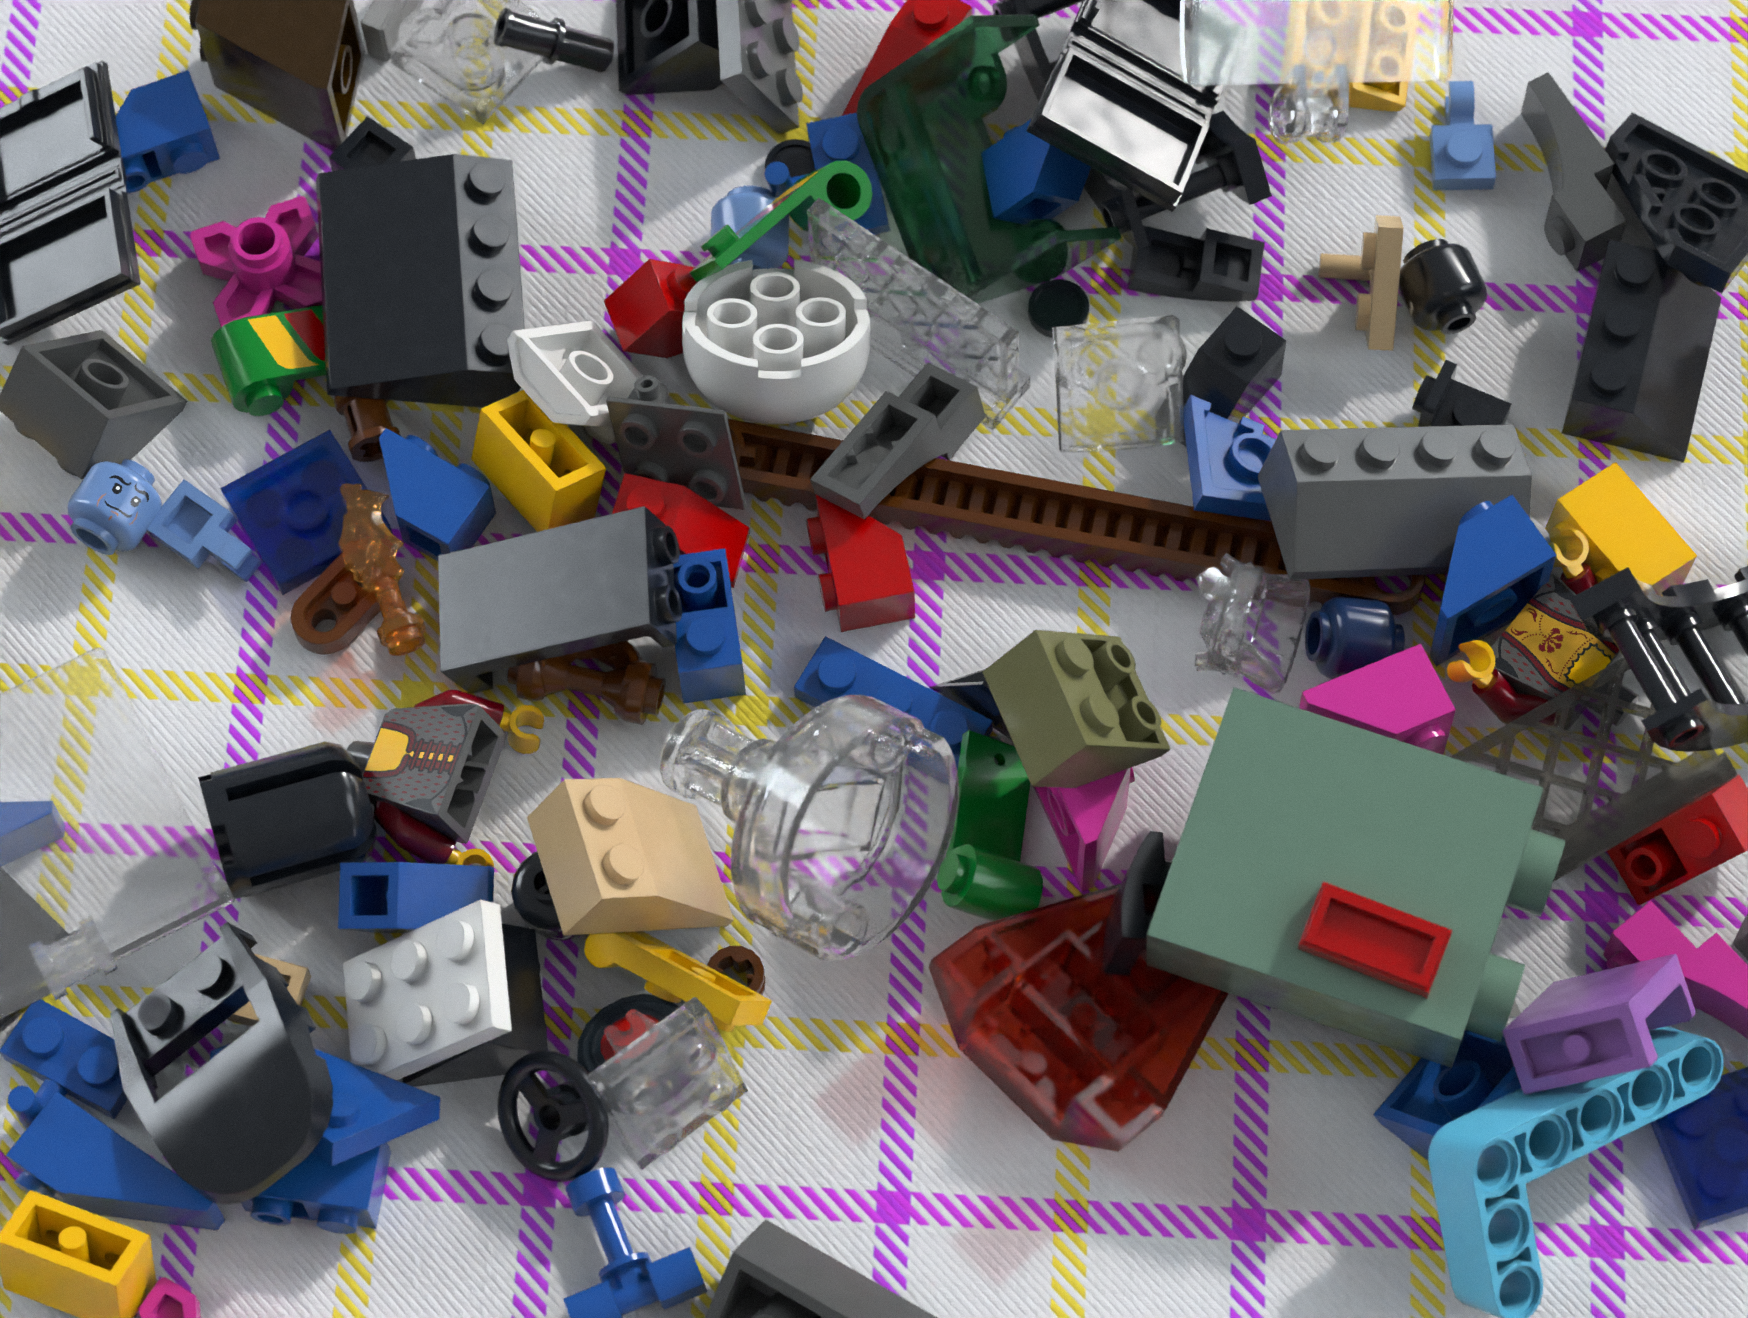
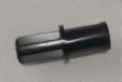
(553, 41)

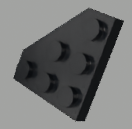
(1685, 200)

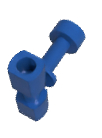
(630, 1277)

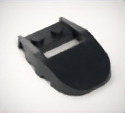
(251, 1105)

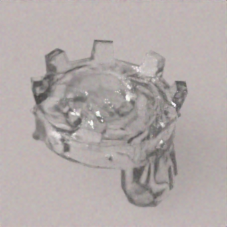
(1251, 622)

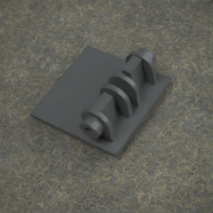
(676, 443)

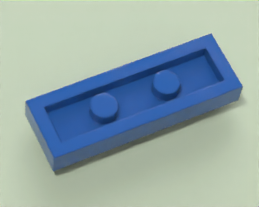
(843, 672)

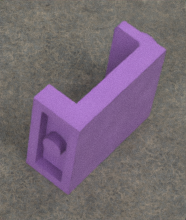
(1597, 1024)

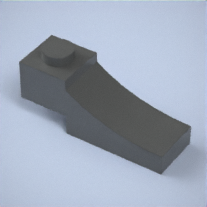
(1580, 209)
(898, 438)

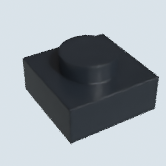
(370, 146)

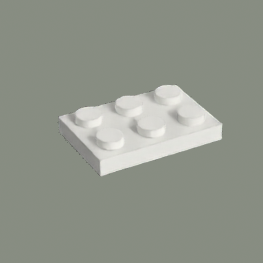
(429, 993)

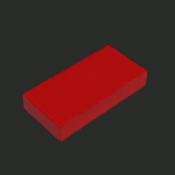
(1375, 939)

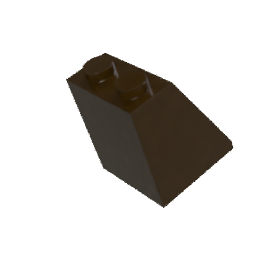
(286, 59)

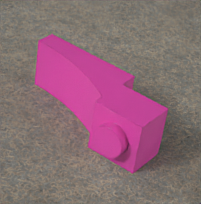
(1712, 971)

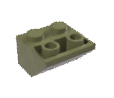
(1075, 708)

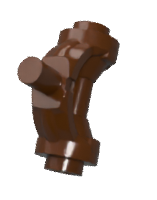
(628, 688)

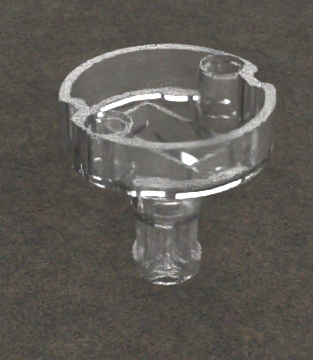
(830, 820)

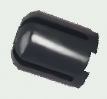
(289, 817)

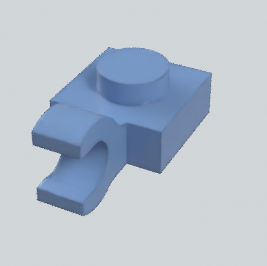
(1460, 150)
(199, 527)

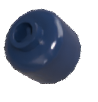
(1351, 635)

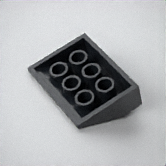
(420, 280)

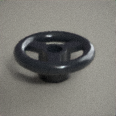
(557, 1114)

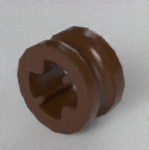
(741, 960)

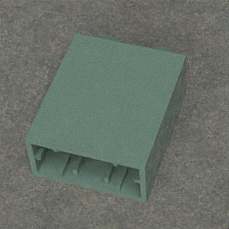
(1329, 802)

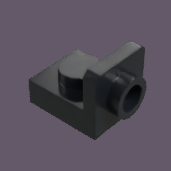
(1452, 403)

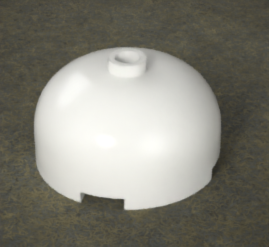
(776, 340)

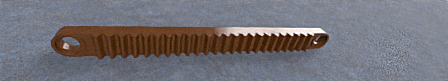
(1042, 515)

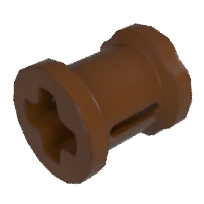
(365, 422)

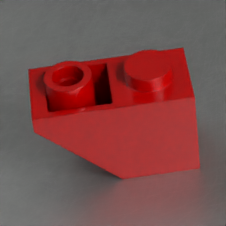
(650, 308)
(865, 565)
(1685, 842)

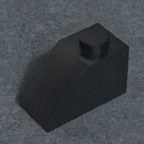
(1235, 366)

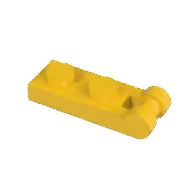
(678, 977)

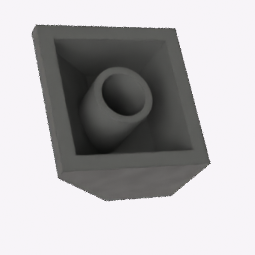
(87, 400)

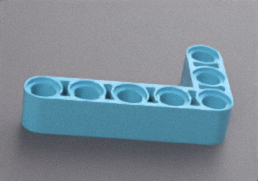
(1493, 1152)

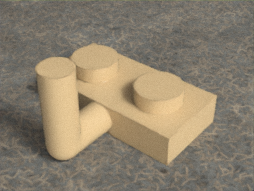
(1381, 266)

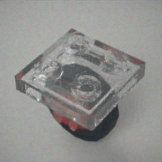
(657, 1071)

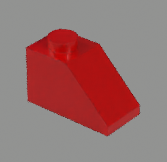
(694, 520)

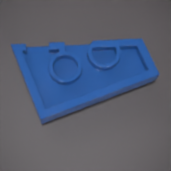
(1225, 461)
(368, 1110)

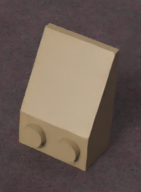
(626, 859)

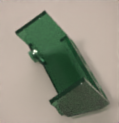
(927, 151)

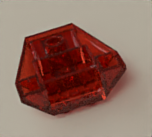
(1059, 1036)

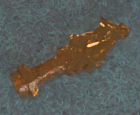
(371, 556)

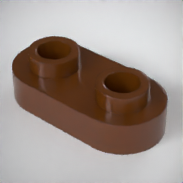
(335, 598)

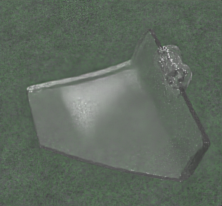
(1314, 52)
(88, 835)

